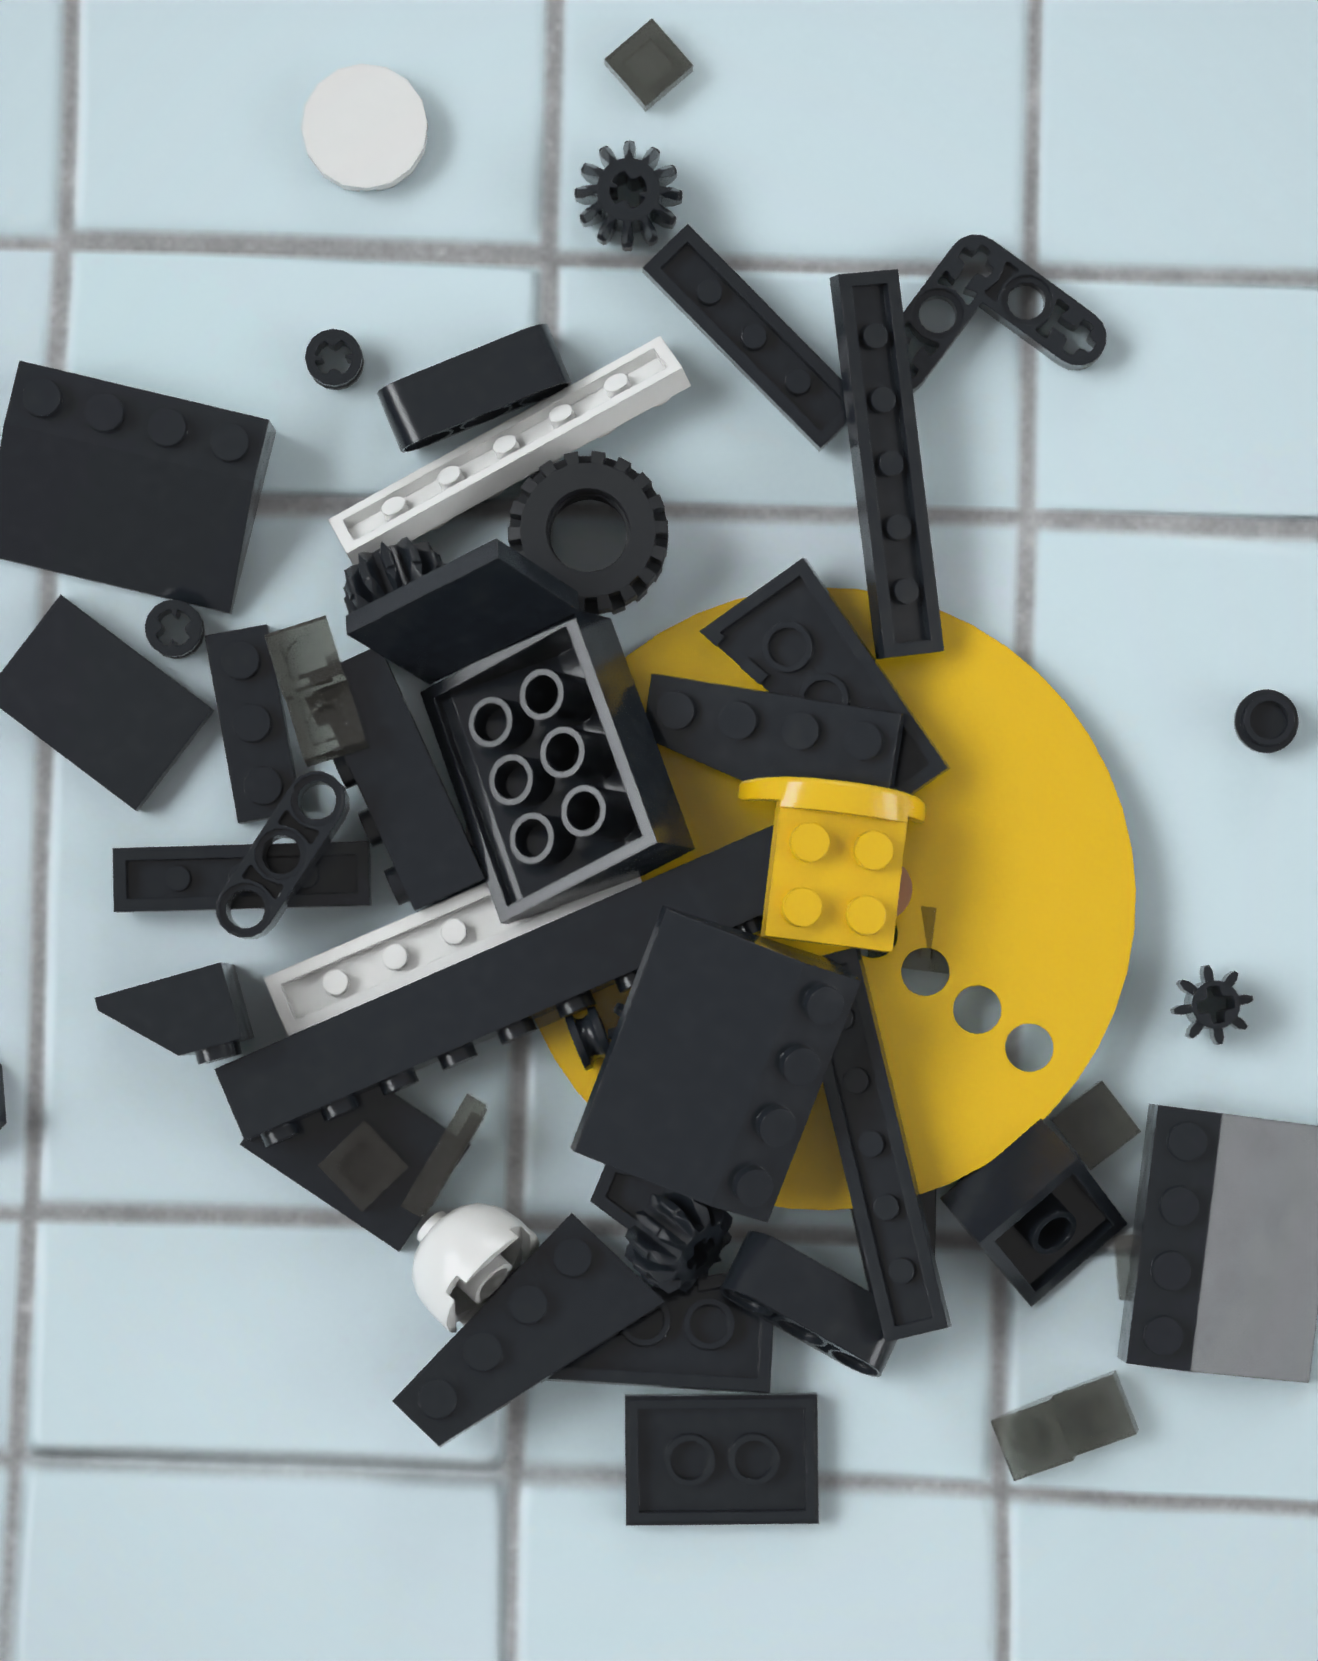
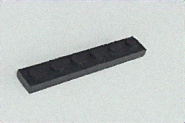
(886, 463)
(881, 1172)

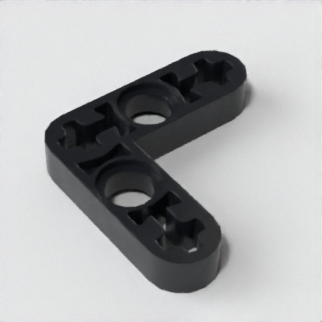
(992, 297)

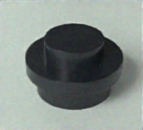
(1266, 721)

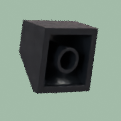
(187, 1012)
(1035, 1211)

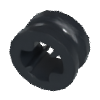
(334, 378)
(155, 629)
(588, 1037)

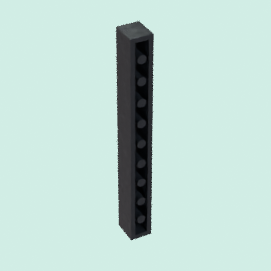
(485, 996)

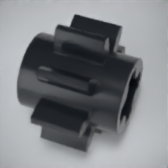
(1224, 1017)

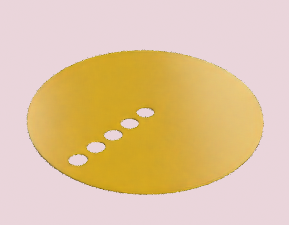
(1013, 852)

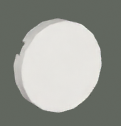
(365, 128)

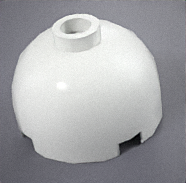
(467, 1259)

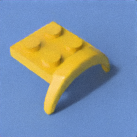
(834, 859)

